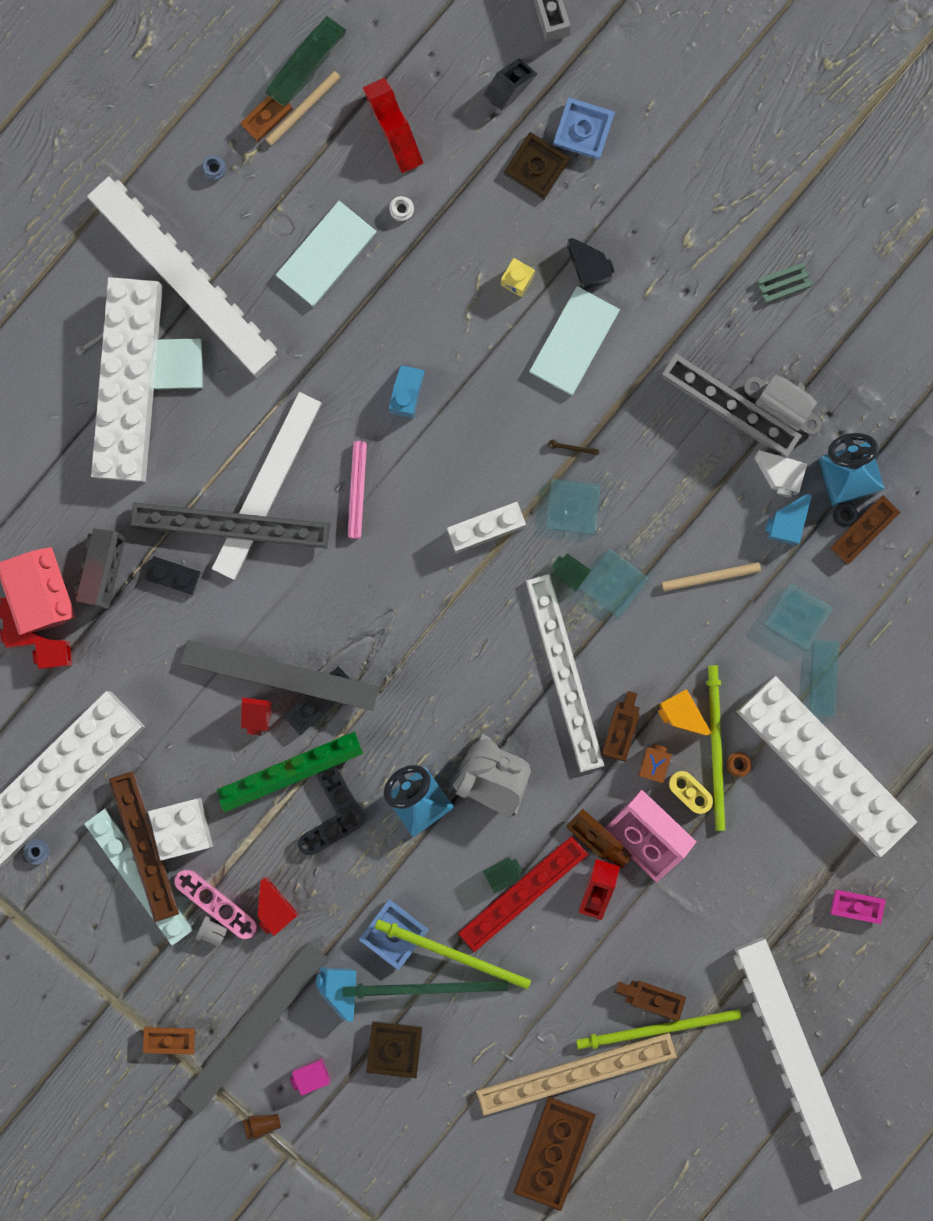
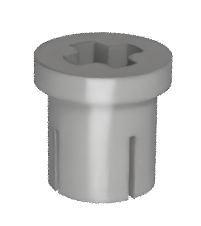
(211, 932)

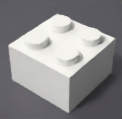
(180, 829)

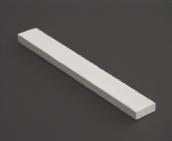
(270, 479)
(564, 673)

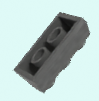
(100, 568)

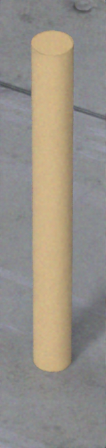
(281, 129)
(711, 576)

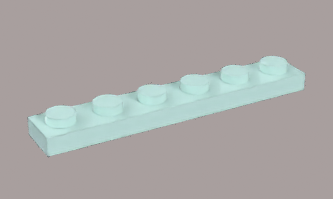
(117, 849)

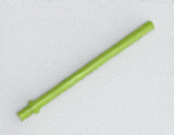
(713, 684)
(393, 930)
(595, 1041)

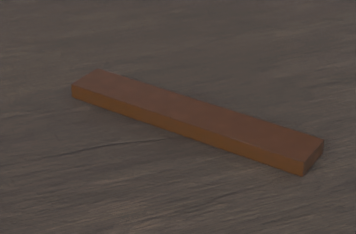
(143, 846)

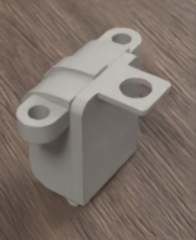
(785, 402)
(492, 777)

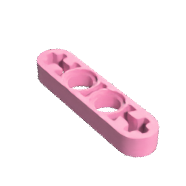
(213, 907)

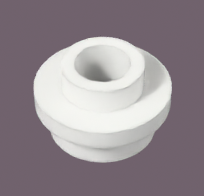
(401, 201)

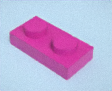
(857, 906)

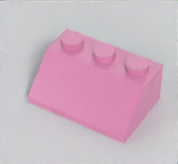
(650, 836)

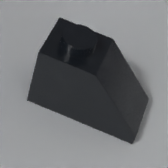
(509, 83)
(590, 264)

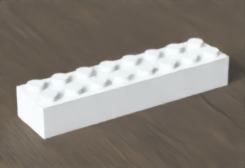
(126, 379)
(826, 766)
(64, 771)

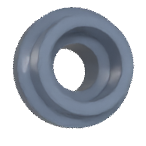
(210, 161)
(44, 851)

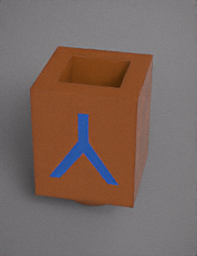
(654, 763)

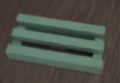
(804, 275)

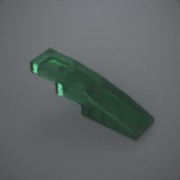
(305, 61)

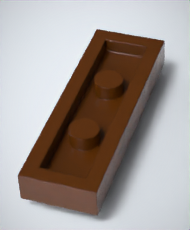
(865, 530)

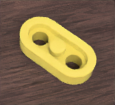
(690, 792)

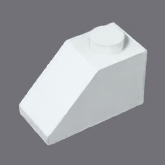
(781, 473)

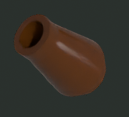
(260, 1125)

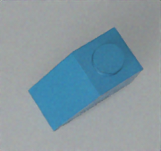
(406, 391)
(789, 522)
(330, 988)

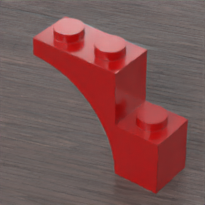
(393, 125)
(48, 652)

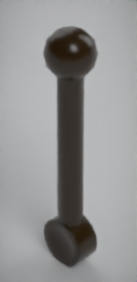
(553, 444)

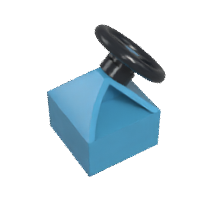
(851, 471)
(417, 799)

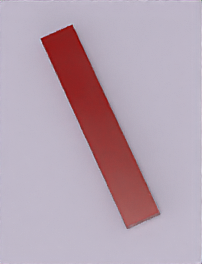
(522, 894)

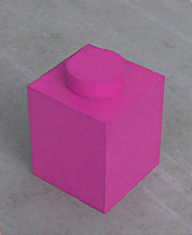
(310, 1076)

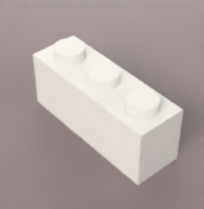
(486, 527)

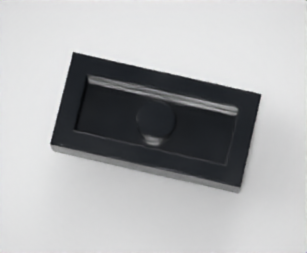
(173, 575)

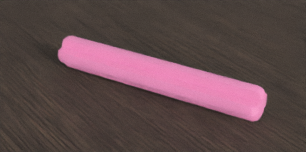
(357, 489)

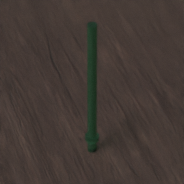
(435, 988)

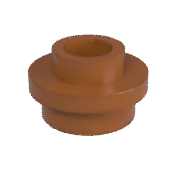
(747, 764)

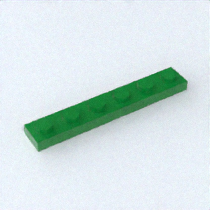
(289, 771)

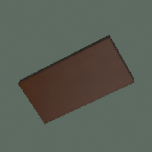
(554, 1153)

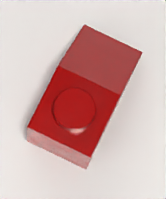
(255, 715)
(599, 889)
(273, 908)

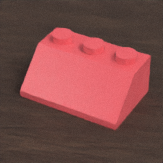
(35, 591)

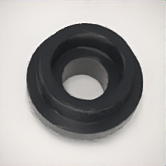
(850, 509)

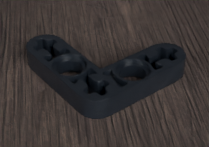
(341, 810)

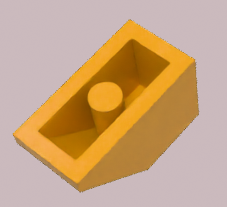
(683, 714)

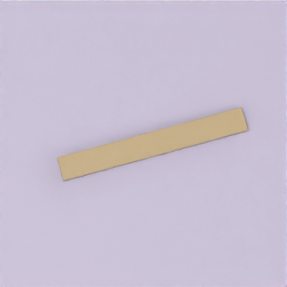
(576, 1073)

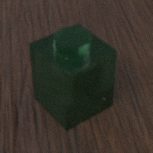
(570, 571)
(503, 873)

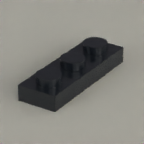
(310, 709)

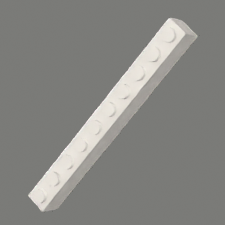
(183, 277)
(797, 1063)

